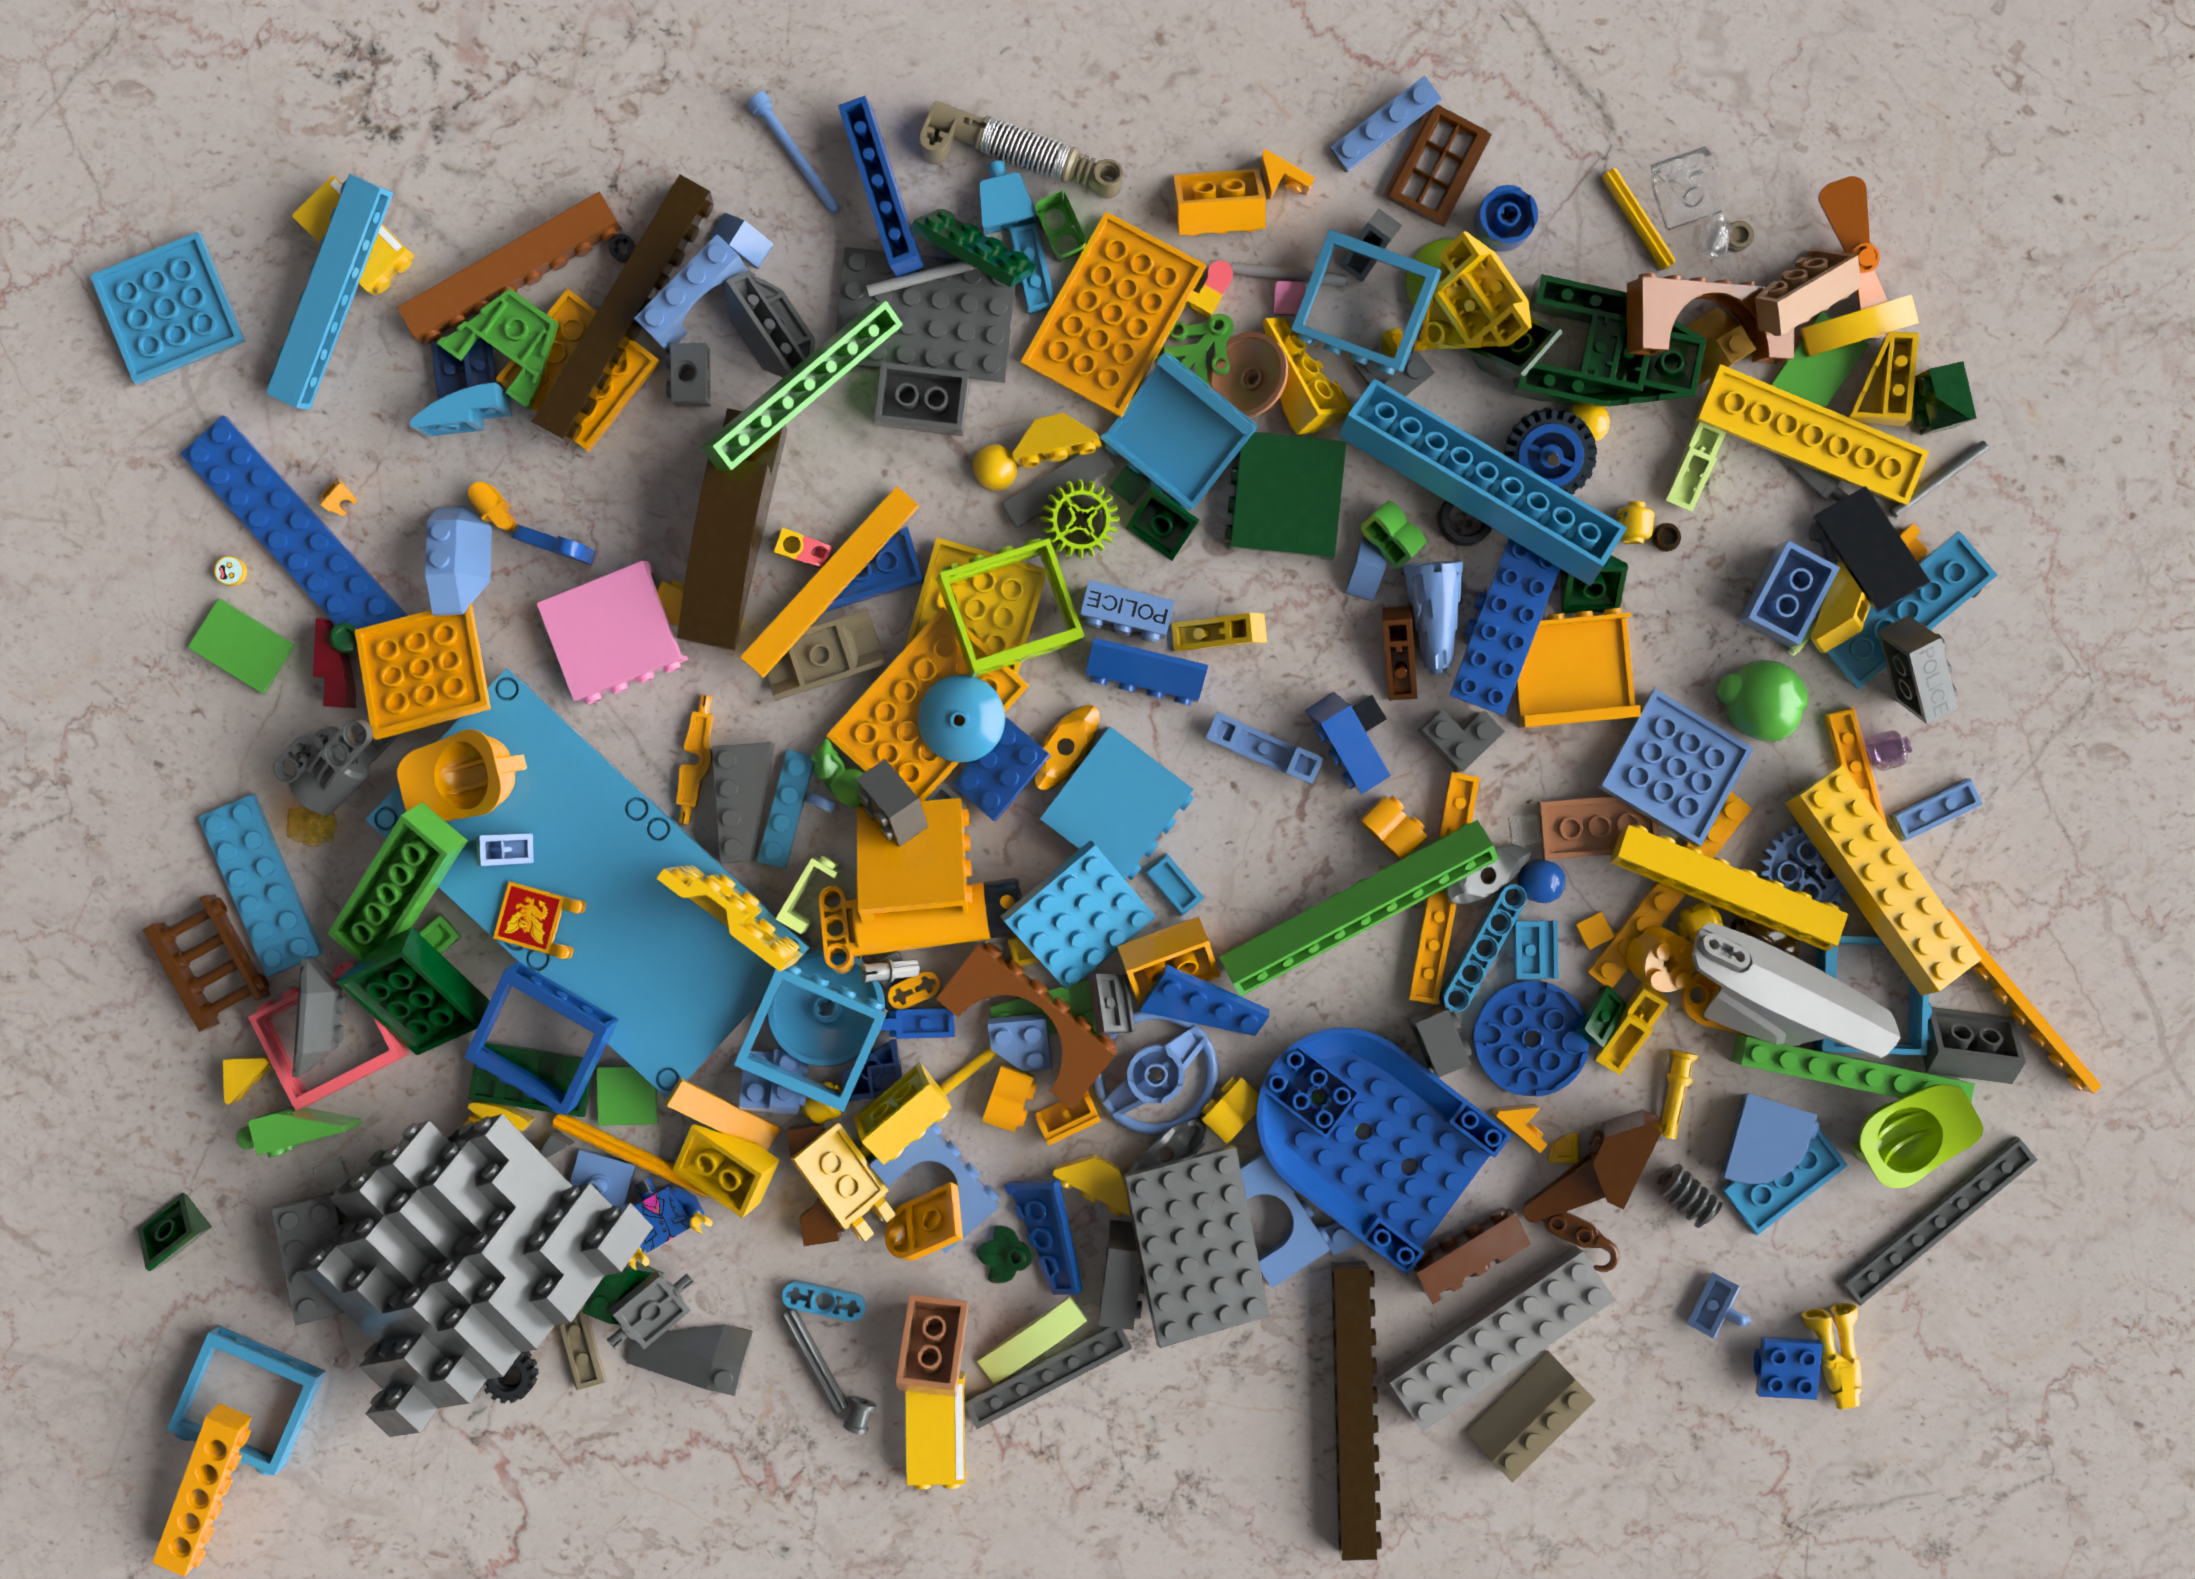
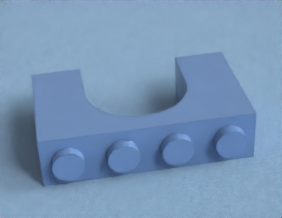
(666, 311)
(975, 1198)
(1303, 1239)

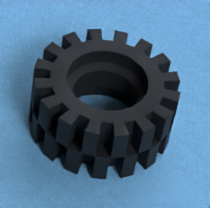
(519, 1390)

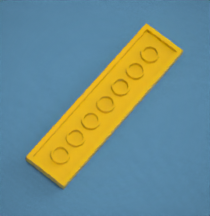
(1811, 435)

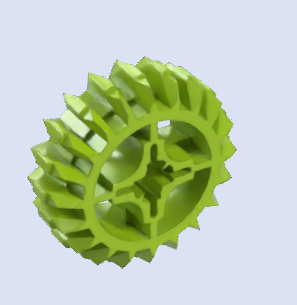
(1091, 510)

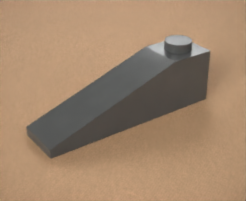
(698, 1356)

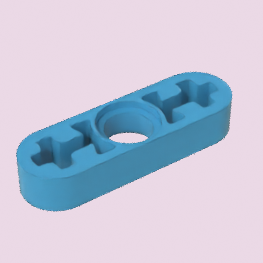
(801, 1305)

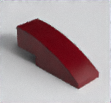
(334, 668)

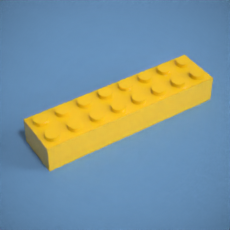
(1883, 881)

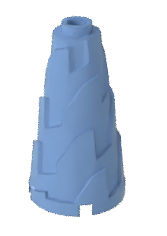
(1434, 597)

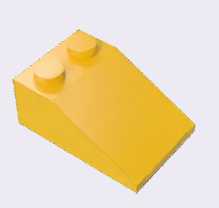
(726, 1168)

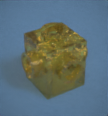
(310, 827)

